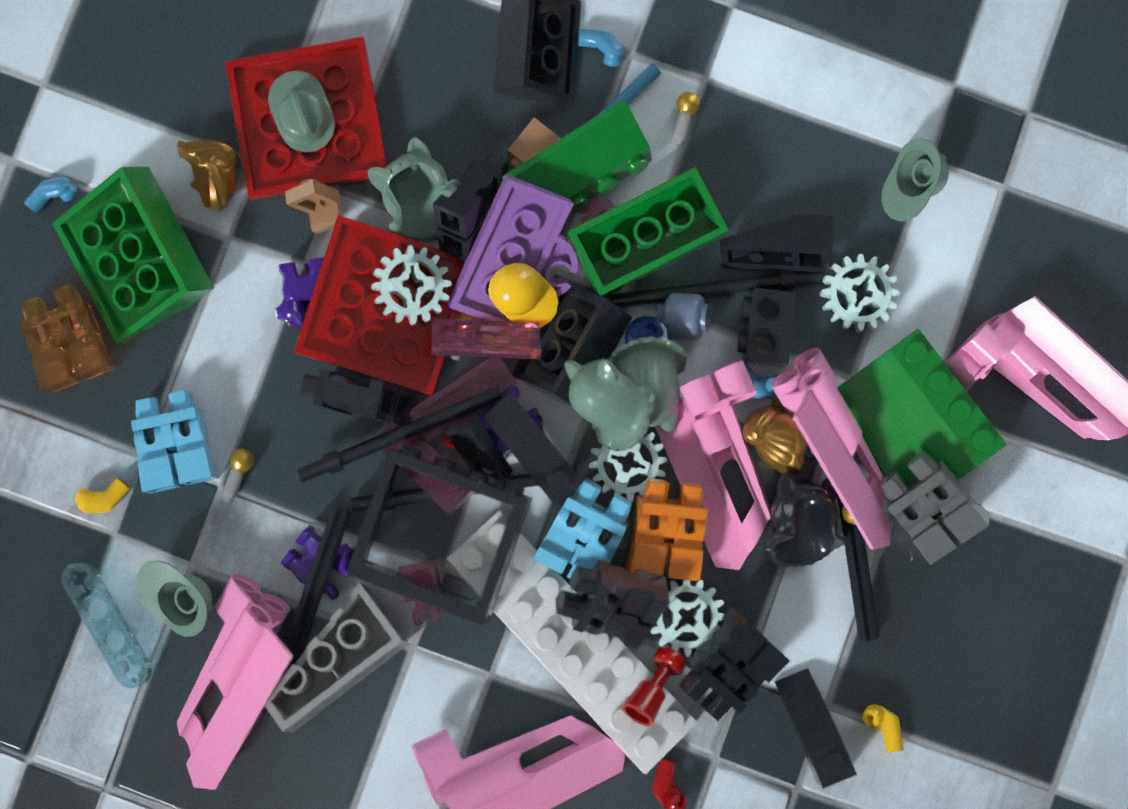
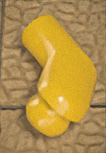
(104, 501)
(886, 723)

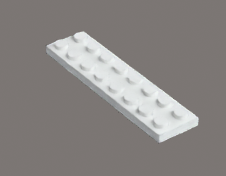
(588, 666)

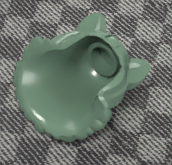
(410, 189)
(654, 365)
(610, 403)

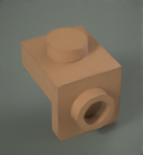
(318, 200)

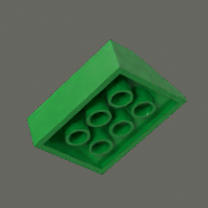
(132, 253)
(916, 404)

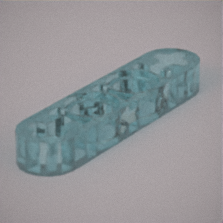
(111, 621)

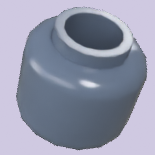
(685, 315)

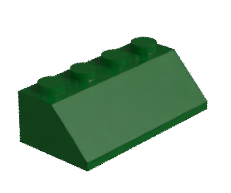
(590, 158)
(647, 233)

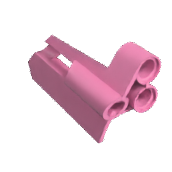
(698, 448)
(246, 668)

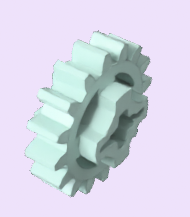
(427, 284)
(873, 297)
(622, 479)
(698, 628)

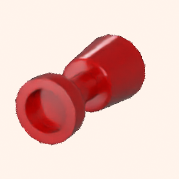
(648, 696)

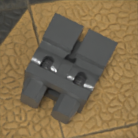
(936, 515)

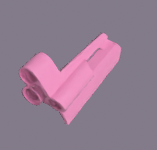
(1034, 343)
(834, 436)
(496, 777)

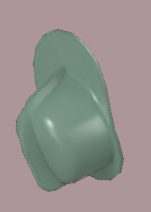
(301, 111)
(914, 179)
(175, 597)

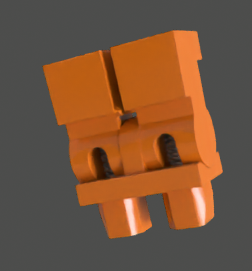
(682, 551)

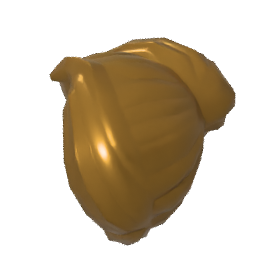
(214, 170)
(776, 438)

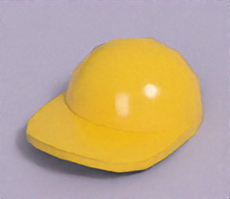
(523, 294)

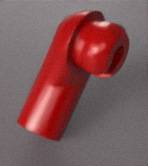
(665, 789)

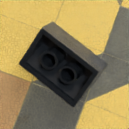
(538, 50)
(581, 331)

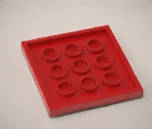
(347, 82)
(350, 328)

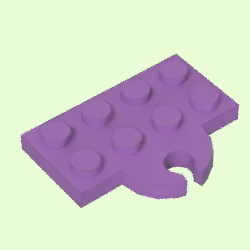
(518, 229)

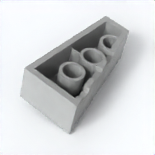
(342, 655)

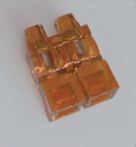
(54, 330)

